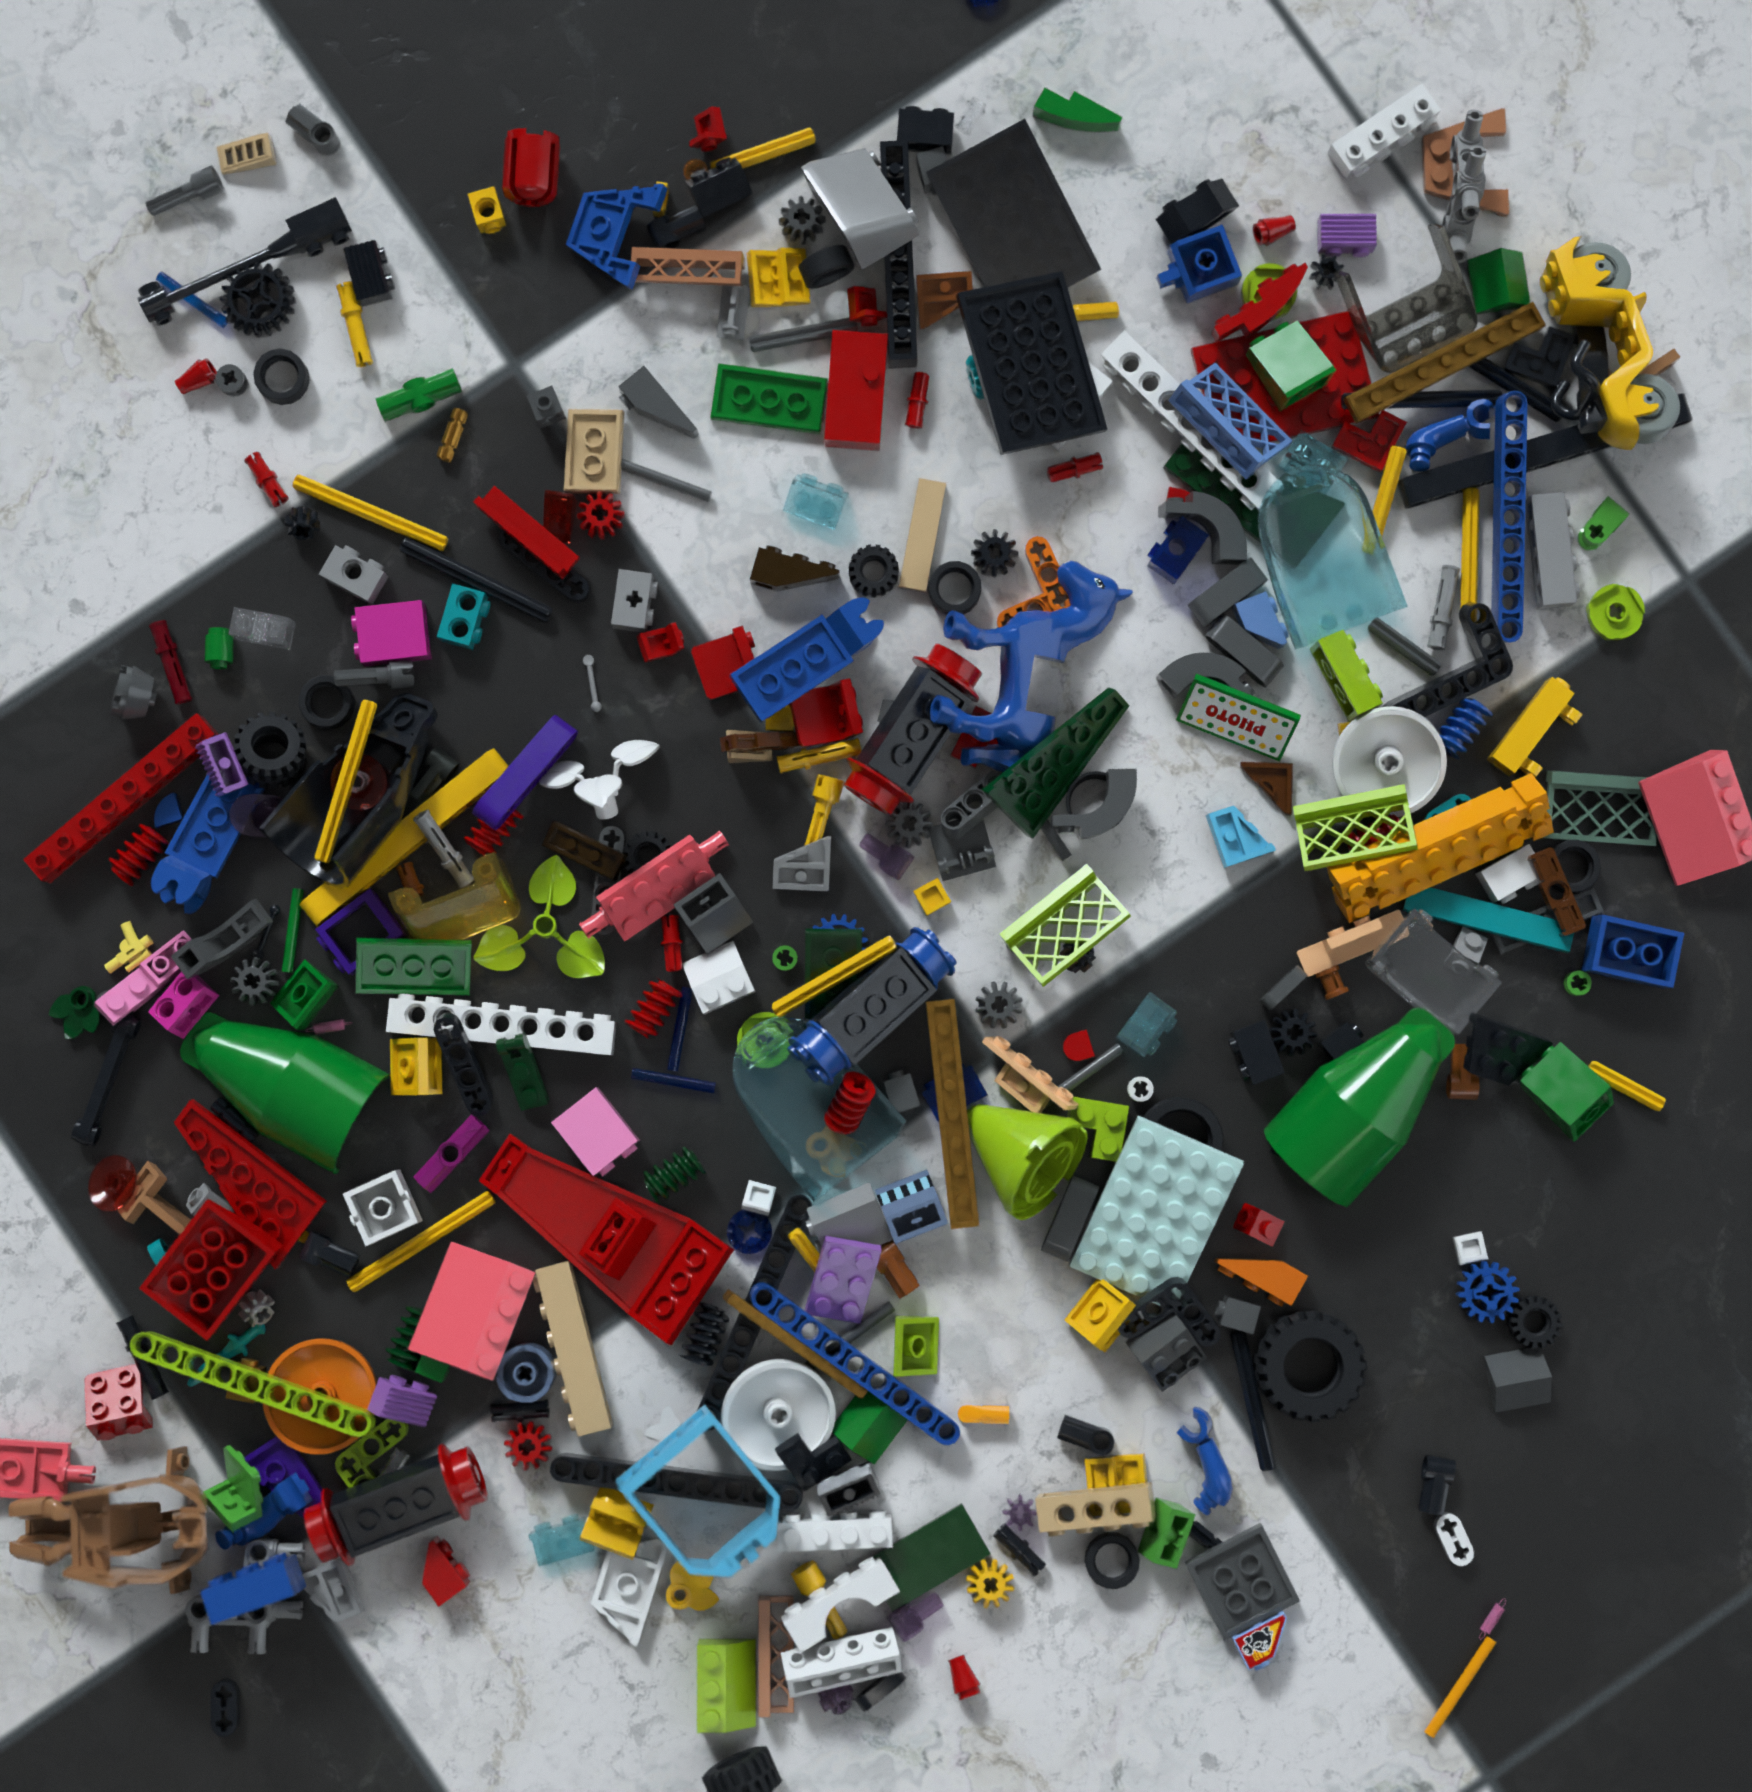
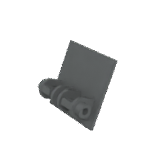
(962, 855)

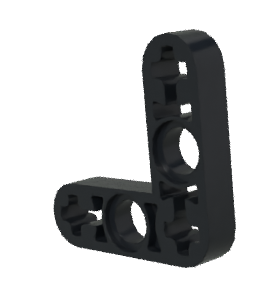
(1169, 1303)

